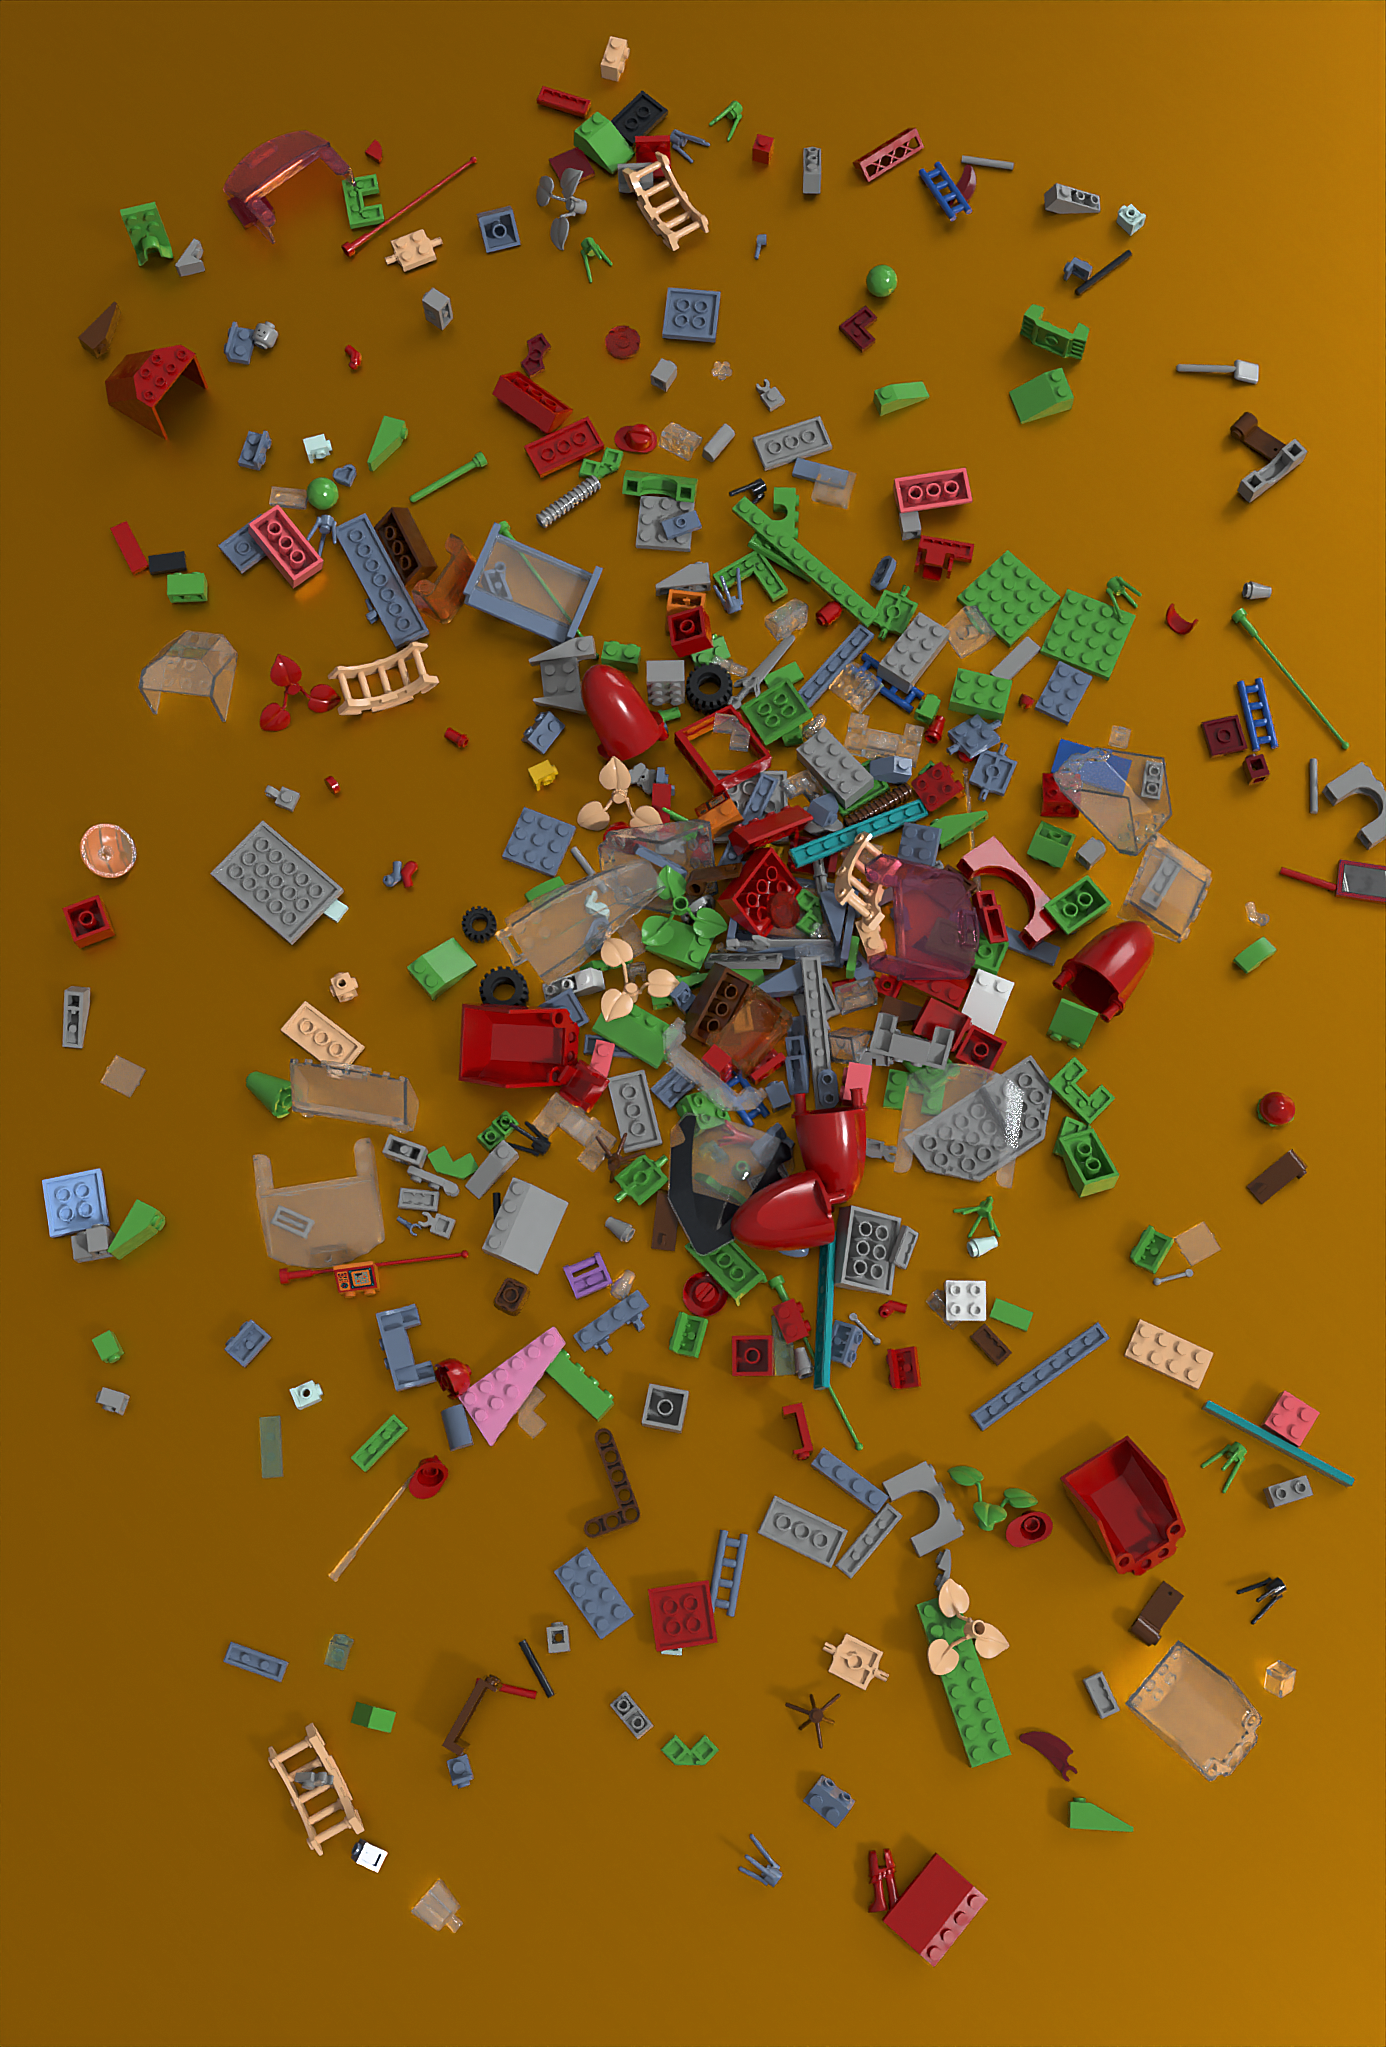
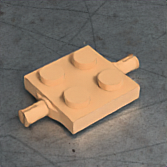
(413, 250)
(855, 1662)

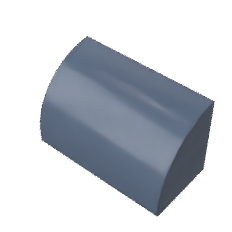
(456, 1427)

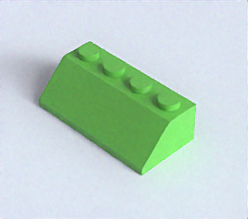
(635, 1033)

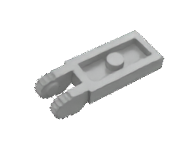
(434, 1181)

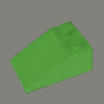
(603, 142)
(1042, 396)
(1078, 905)
(685, 947)
(441, 968)
(1072, 1023)
(1087, 1163)
(137, 1228)

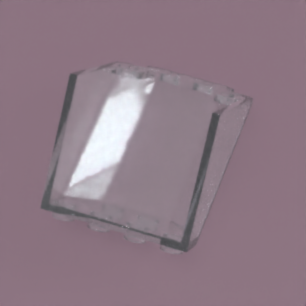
(192, 666)
(1118, 794)
(682, 842)
(1166, 890)
(1197, 1712)

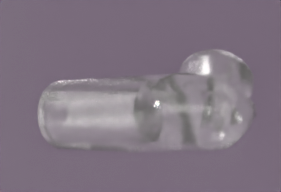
(1254, 916)

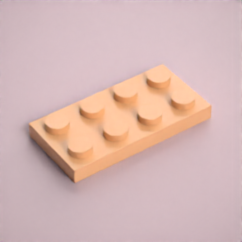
(321, 1036)
(1168, 1354)

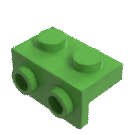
(705, 656)
(1151, 1250)
(688, 1335)

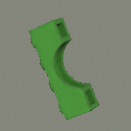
(643, 483)

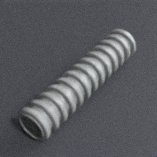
(568, 501)

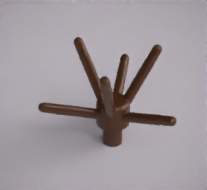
(616, 1160)
(815, 1715)

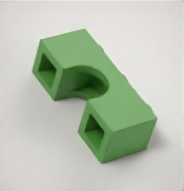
(785, 502)

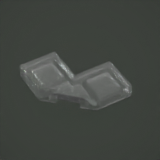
(730, 725)
(527, 1418)

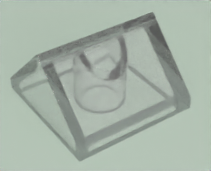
(848, 1044)

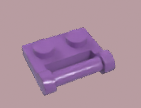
(589, 1281)

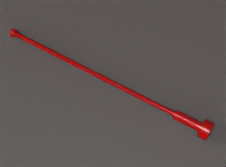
(349, 248)
(285, 1275)

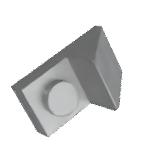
(189, 261)

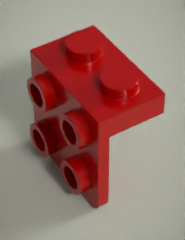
(937, 786)

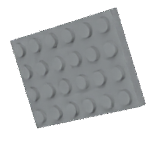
(277, 882)

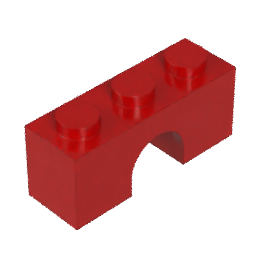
(718, 1062)

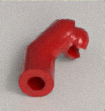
(355, 357)
(406, 873)
(890, 1307)

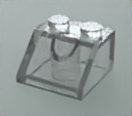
(833, 486)
(969, 631)

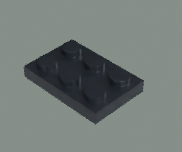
(639, 117)

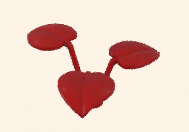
(287, 674)

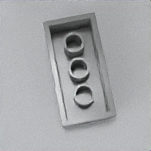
(913, 653)
(835, 767)

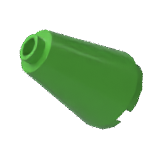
(271, 1092)

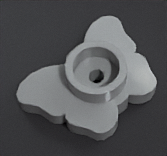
(649, 777)

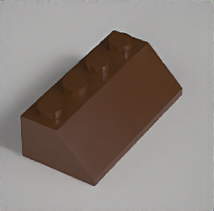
(405, 546)
(716, 1002)

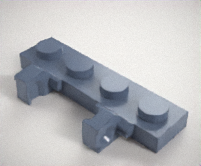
(623, 1313)

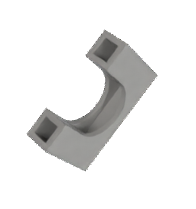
(1361, 781)
(922, 1480)

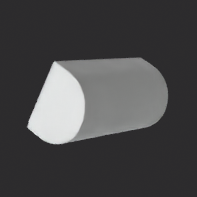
(718, 442)

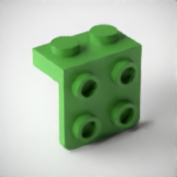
(699, 1104)

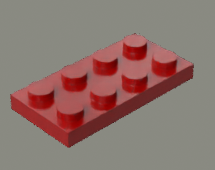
(564, 447)

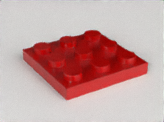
(682, 1615)

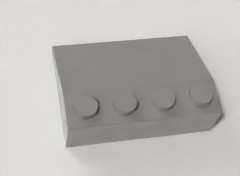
(525, 1226)
(864, 1250)

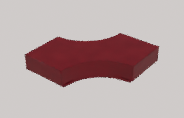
(533, 363)

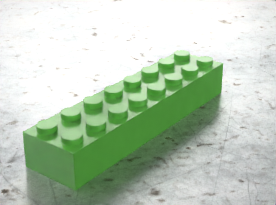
(966, 1689)

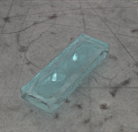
(783, 1352)
(271, 1447)

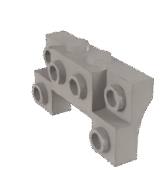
(909, 1047)

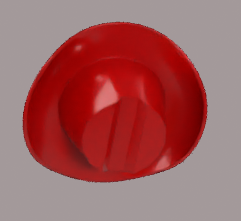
(703, 1295)

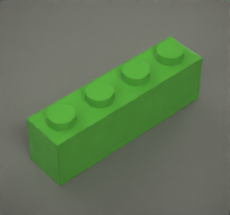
(579, 1386)

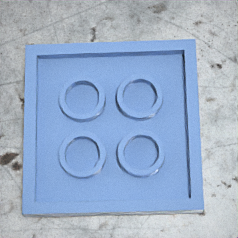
(75, 1202)

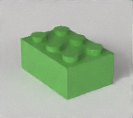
(980, 694)

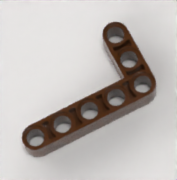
(617, 1487)

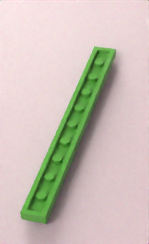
(805, 562)

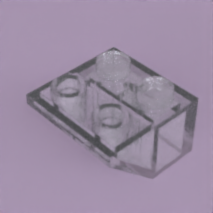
(787, 619)

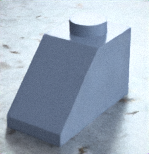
(891, 769)
(824, 809)

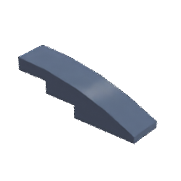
(798, 1056)

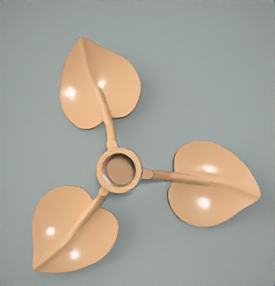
(616, 777)
(618, 1004)
(988, 1642)

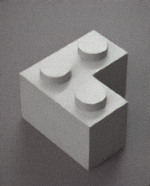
(92, 1243)

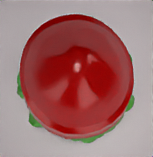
(1276, 1109)

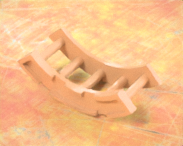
(652, 214)
(390, 698)
(844, 892)
(352, 1816)

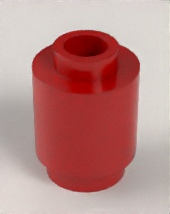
(828, 613)

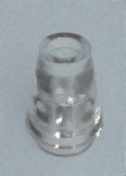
(814, 726)
(622, 1286)

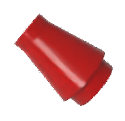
(934, 732)

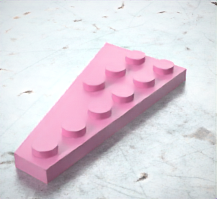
(504, 1390)

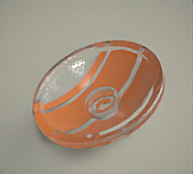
(114, 843)

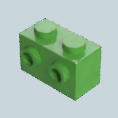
(187, 587)
(621, 656)

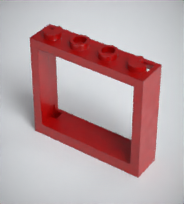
(684, 736)

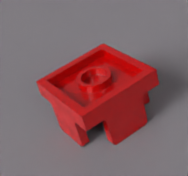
(934, 559)
(582, 1085)

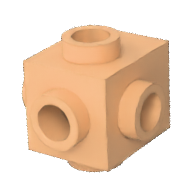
(346, 992)

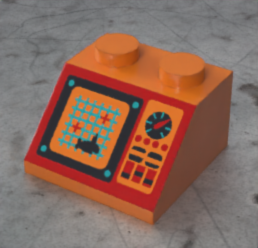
(721, 814)
(357, 1279)

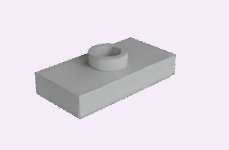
(418, 1199)
(903, 1247)
(1101, 1695)

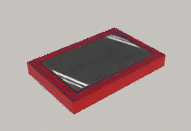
(1361, 881)

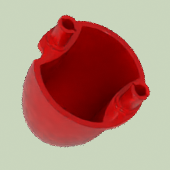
(619, 714)
(1109, 967)
(833, 1142)
(788, 1214)

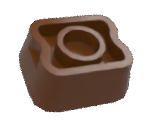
(511, 1297)

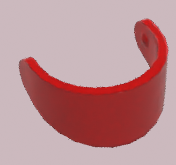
(1178, 624)

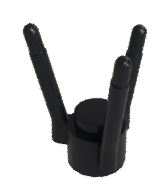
(755, 488)
(539, 1143)
(1273, 1588)

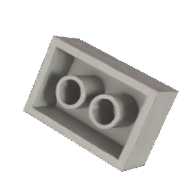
(666, 682)

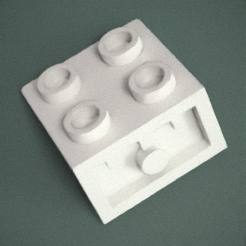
(965, 1300)

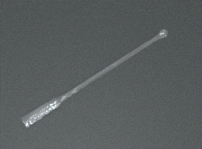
(965, 771)
(352, 1553)

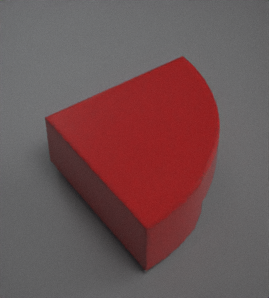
(374, 151)

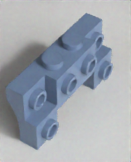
(398, 1349)

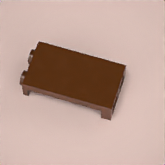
(453, 1741)

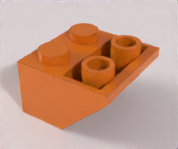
(681, 601)

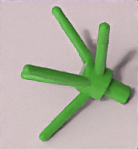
(983, 1210)

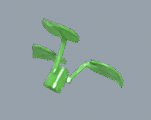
(658, 932)
(988, 1513)

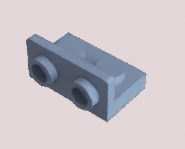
(239, 344)
(254, 450)
(845, 1342)

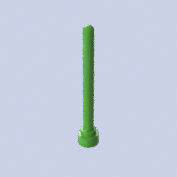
(477, 461)

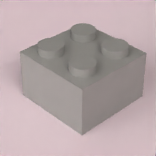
(665, 1408)

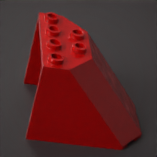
(145, 378)
(516, 1045)
(1126, 1507)

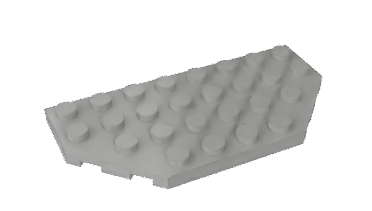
(979, 1161)

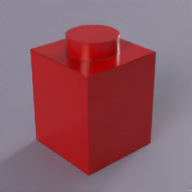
(763, 149)

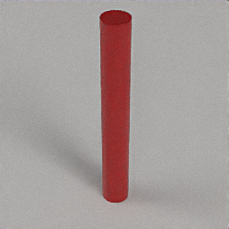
(1308, 879)
(516, 1691)

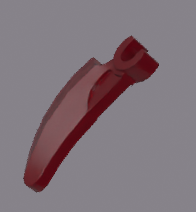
(966, 185)
(1051, 1748)

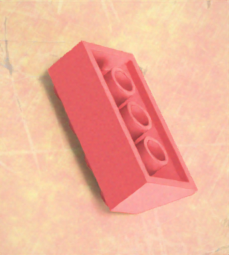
(932, 490)

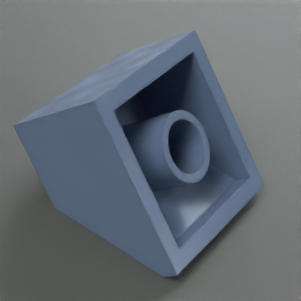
(498, 229)

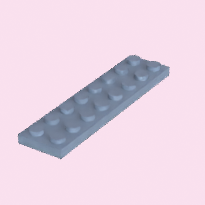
(381, 581)

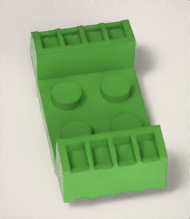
(1051, 337)

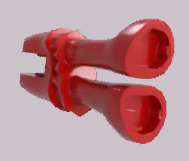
(876, 1875)

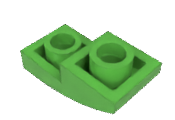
(543, 888)
(1254, 955)
(497, 1131)

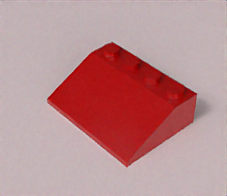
(749, 893)
(934, 1909)

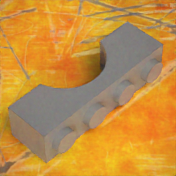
(1282, 464)

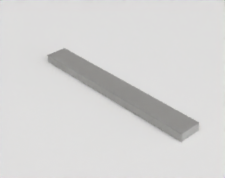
(816, 1022)

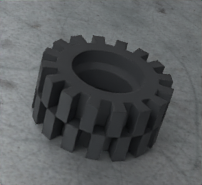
(476, 914)

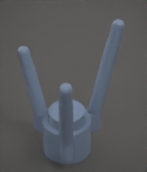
(679, 139)
(326, 525)
(731, 604)
(770, 1874)

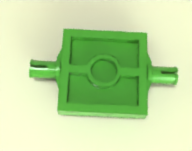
(894, 612)
(641, 1179)

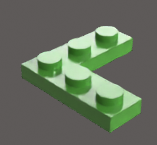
(754, 564)

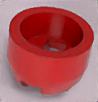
(1026, 700)

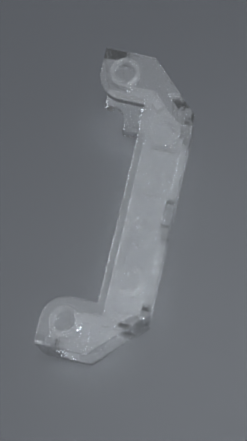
(701, 1077)

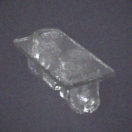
(937, 1302)

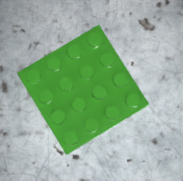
(1009, 597)
(1087, 634)

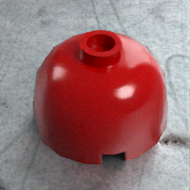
(453, 1376)

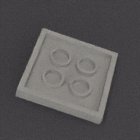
(650, 531)

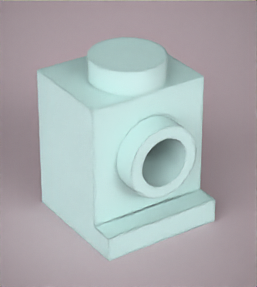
(1130, 219)
(317, 447)
(302, 1402)

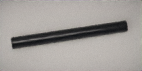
(1103, 272)

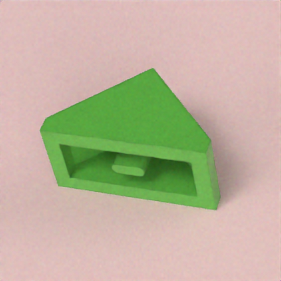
(373, 1717)

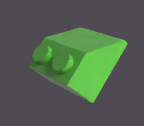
(1051, 844)

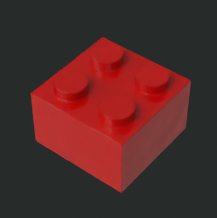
(690, 631)
(88, 921)
(980, 1049)
(753, 1355)

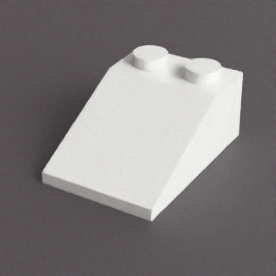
(987, 1000)

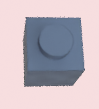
(777, 1096)

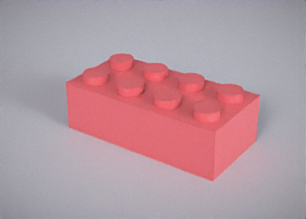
(285, 546)

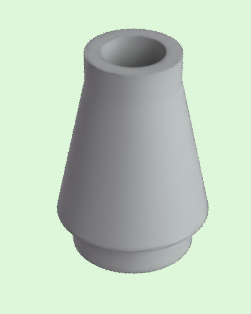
(1254, 590)
(620, 1229)
(803, 1364)

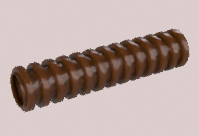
(880, 805)

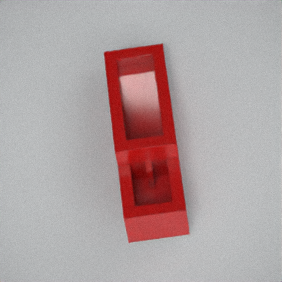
(990, 916)

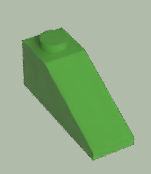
(899, 396)
(387, 441)
(957, 825)
(1089, 1816)

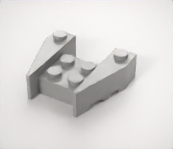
(562, 674)

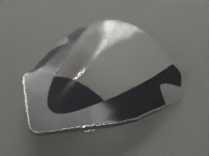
(715, 1171)

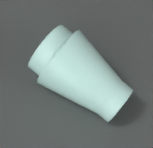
(980, 1246)

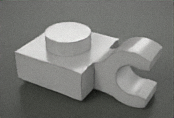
(284, 798)
(877, 1149)

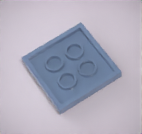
(691, 314)
(539, 842)

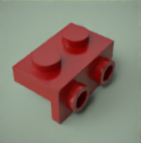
(792, 1321)
(903, 1368)

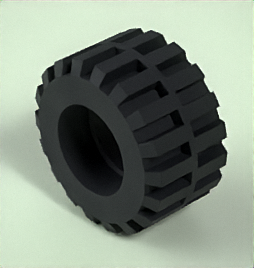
(709, 674)
(501, 977)

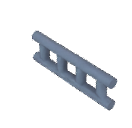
(736, 1564)

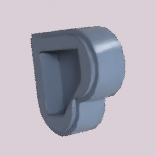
(345, 475)

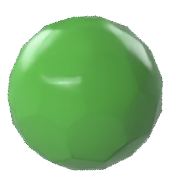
(881, 280)
(322, 493)

